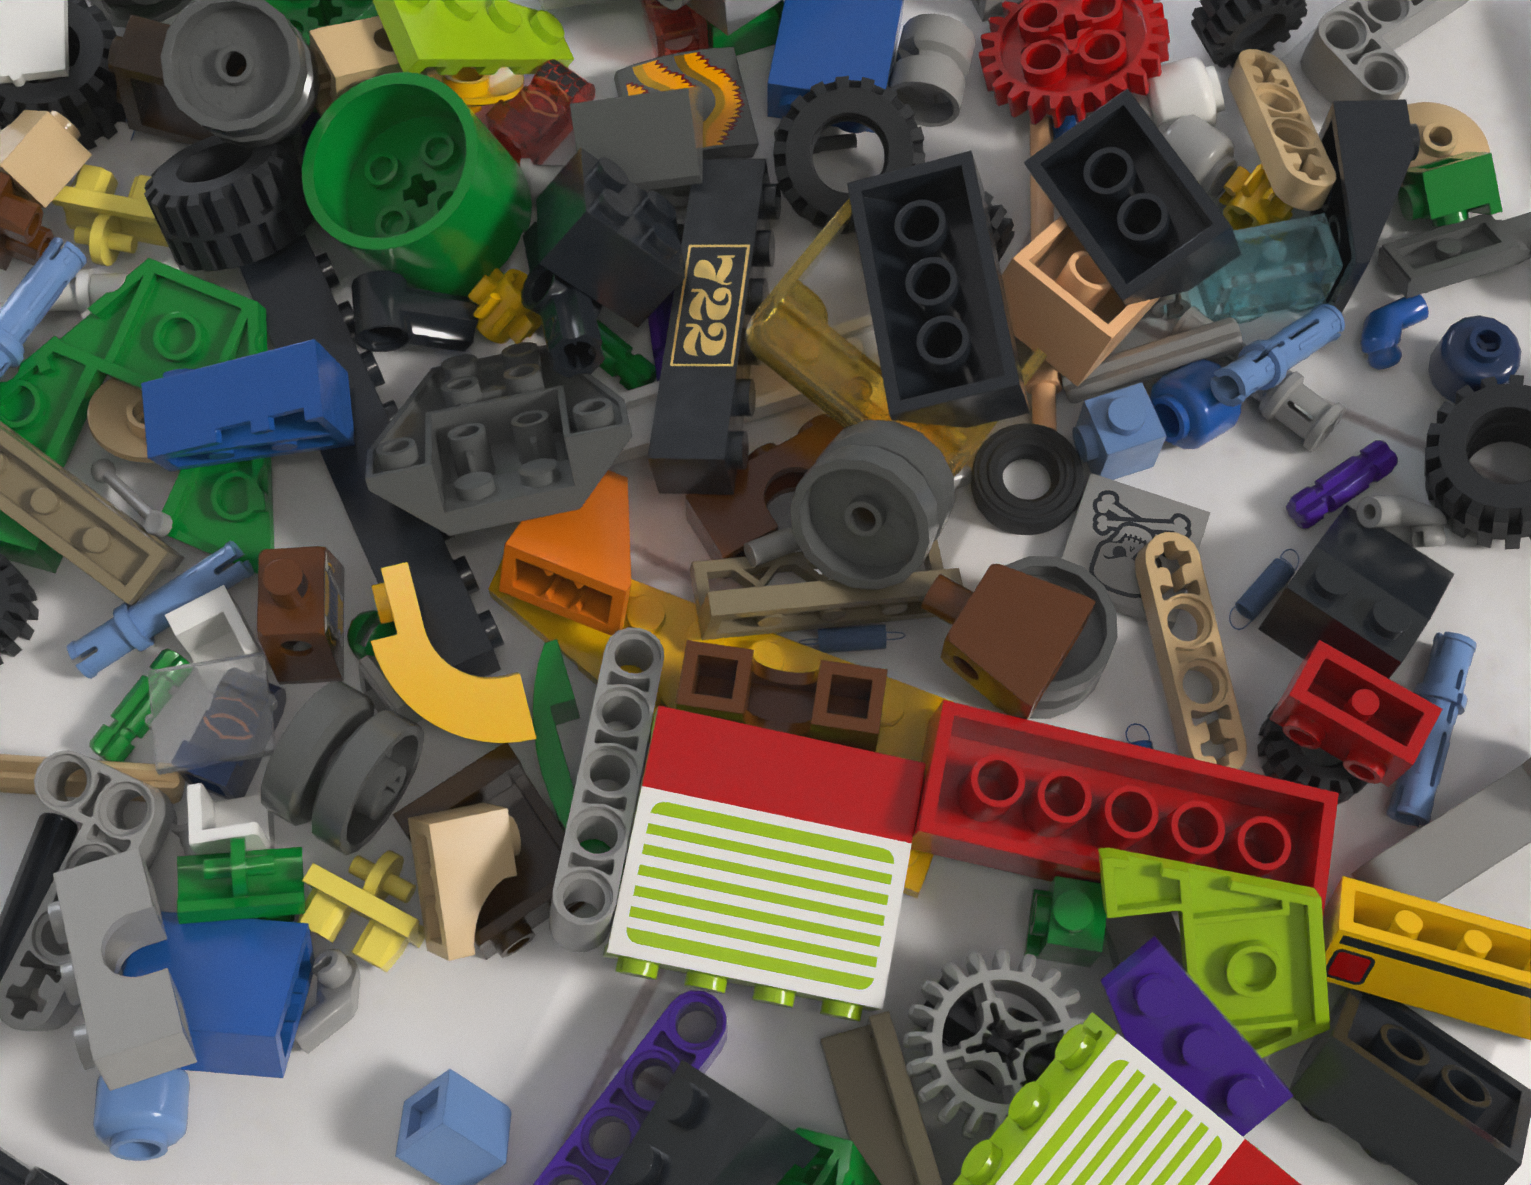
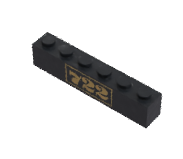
(706, 355)

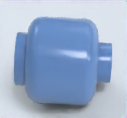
(143, 1116)

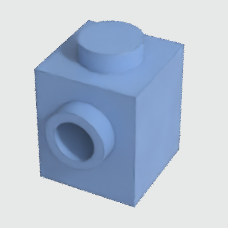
(1119, 433)

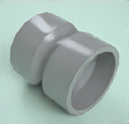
(932, 66)

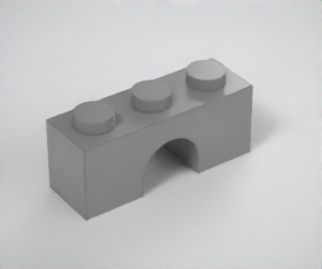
(131, 1023)

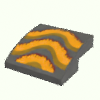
(726, 111)

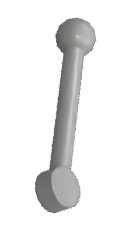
(156, 522)

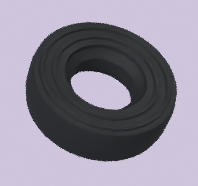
(1032, 443)

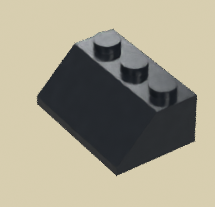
(1134, 203)
(1413, 1095)

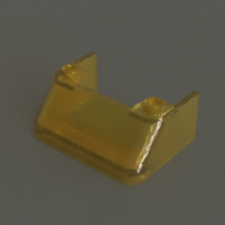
(797, 343)

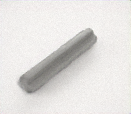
(1158, 359)

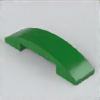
(553, 706)

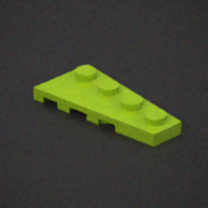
(472, 35)

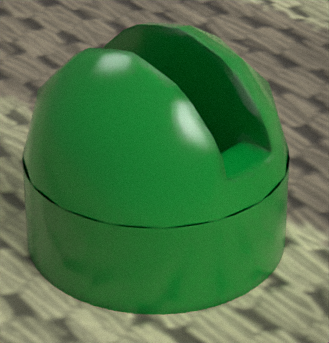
(359, 627)

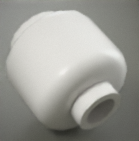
(1183, 90)

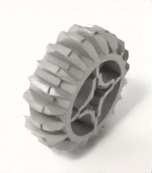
(989, 1012)

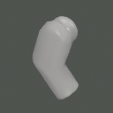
(1397, 511)
(335, 1001)

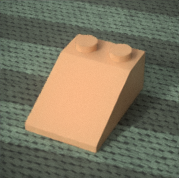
(1066, 303)

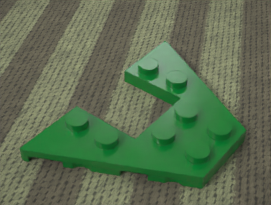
(135, 335)

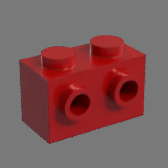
(1355, 715)

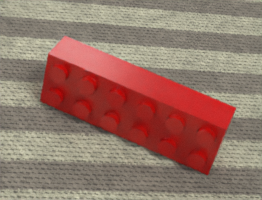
(1052, 796)

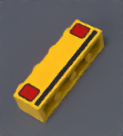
(1429, 956)

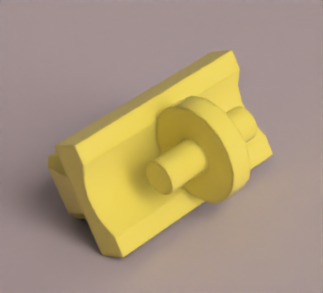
(108, 220)
(388, 927)

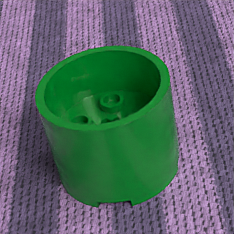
(415, 183)

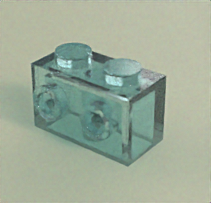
(1279, 269)

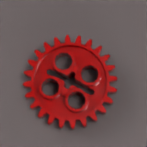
(1072, 54)

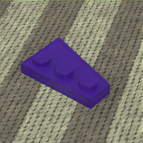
(1191, 1038)

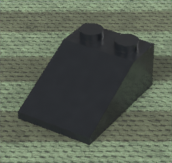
(1370, 152)
(1359, 595)

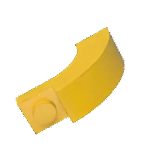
(446, 697)

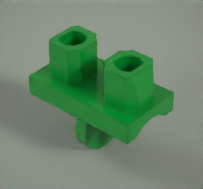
(241, 884)

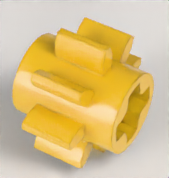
(1252, 200)
(501, 309)

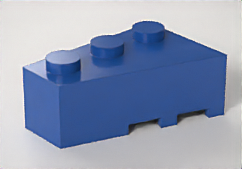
(249, 408)

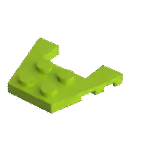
(1242, 940)

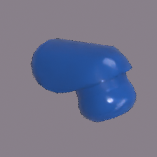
(1384, 328)

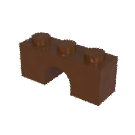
(730, 521)
(830, 704)

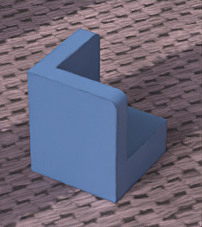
(454, 1131)

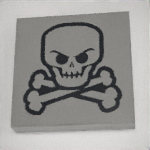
(1112, 529)

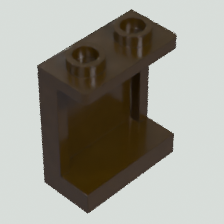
(520, 900)

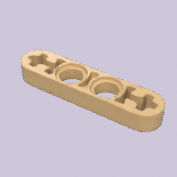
(1281, 130)
(1179, 656)

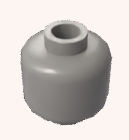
(1203, 151)

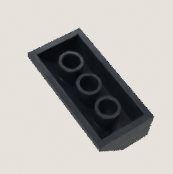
(937, 295)

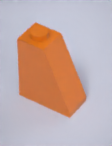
(576, 559)

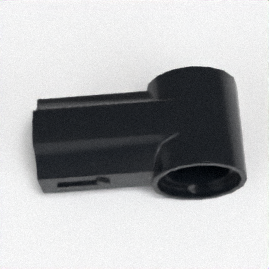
(393, 315)

